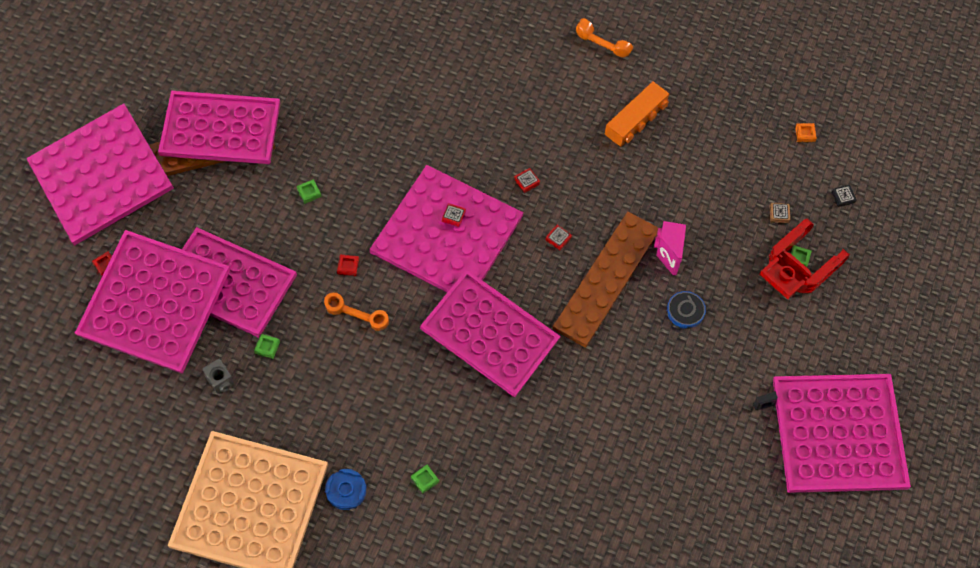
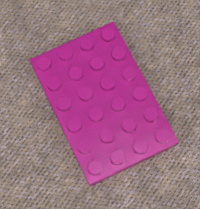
(219, 127)
(252, 286)
(490, 333)

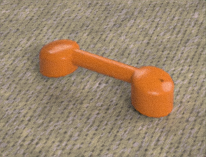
(585, 29)
(378, 319)

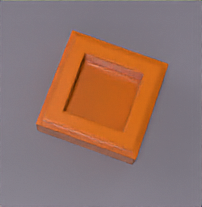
(805, 132)

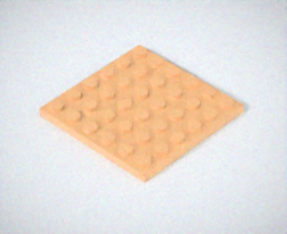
(248, 504)

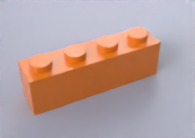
(637, 114)

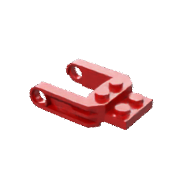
(789, 274)

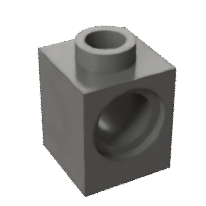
(215, 369)

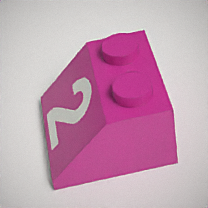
(670, 245)

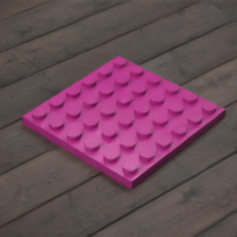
(99, 174)
(437, 250)
(153, 301)
(840, 433)

